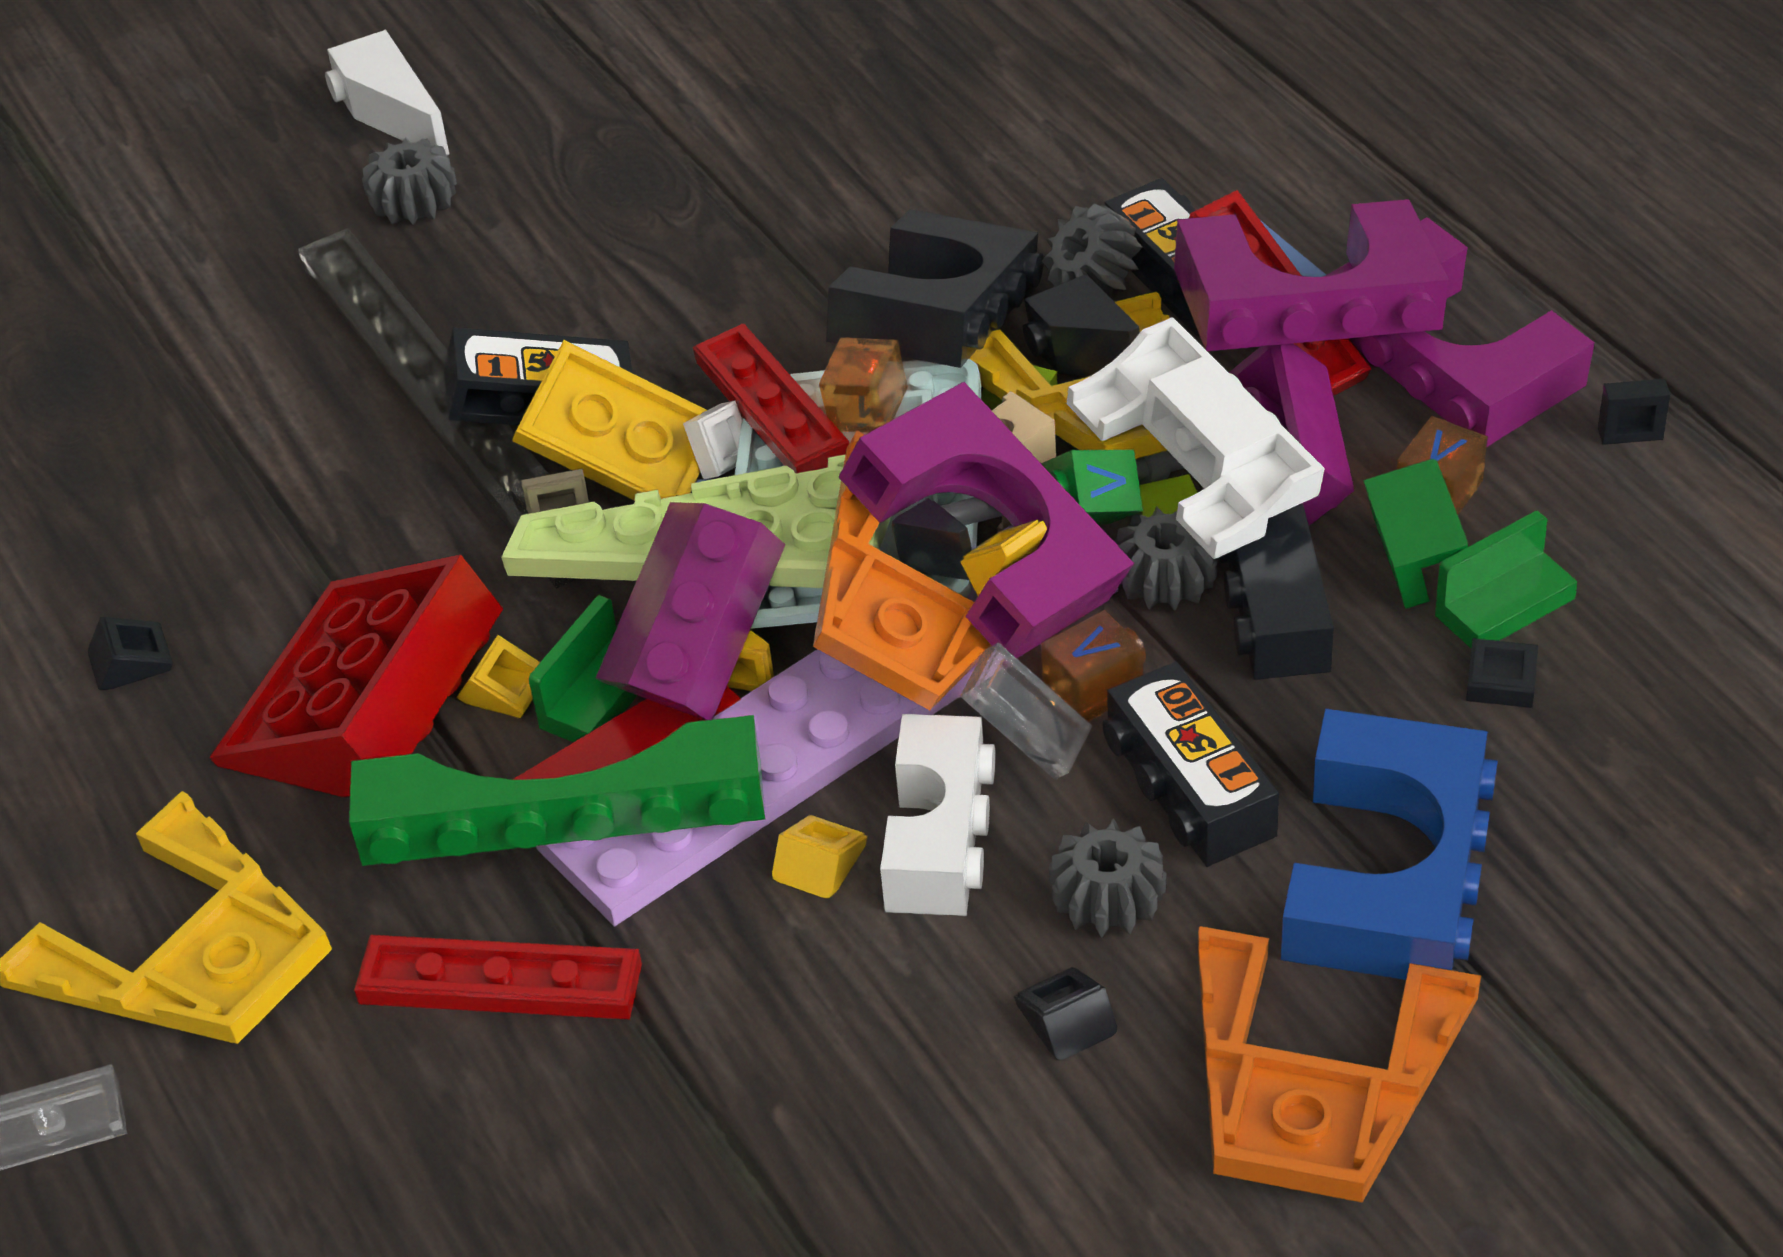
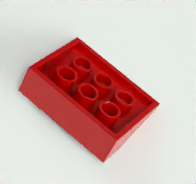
(362, 675)

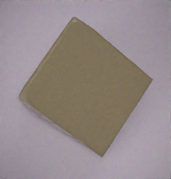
(555, 491)

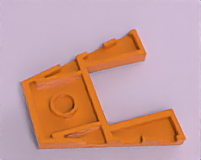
(890, 616)
(1306, 1116)

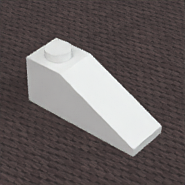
(383, 89)

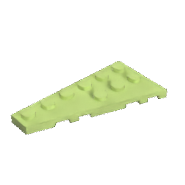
(615, 541)

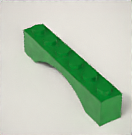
(427, 810)

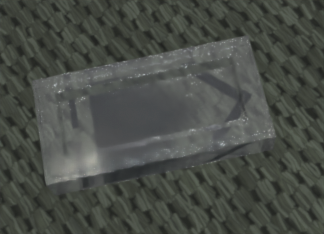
(1026, 711)

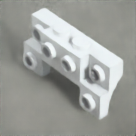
(1209, 426)

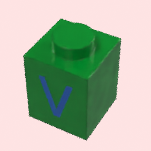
(1100, 482)

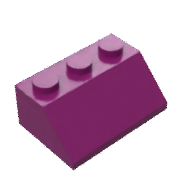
(1302, 399)
(692, 608)

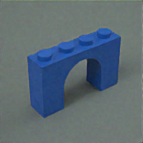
(1406, 916)

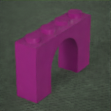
(1246, 304)
(1485, 385)
(966, 449)

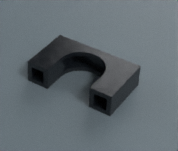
(942, 289)

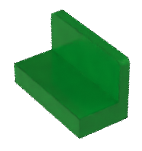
(1414, 524)
(1502, 583)
(565, 683)

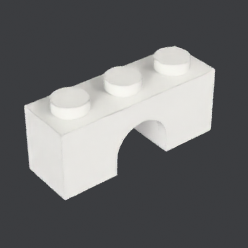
(932, 856)

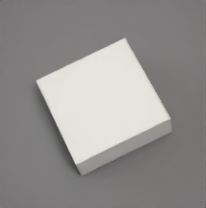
(715, 438)

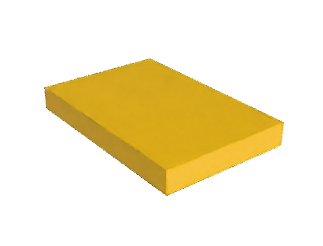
(611, 426)

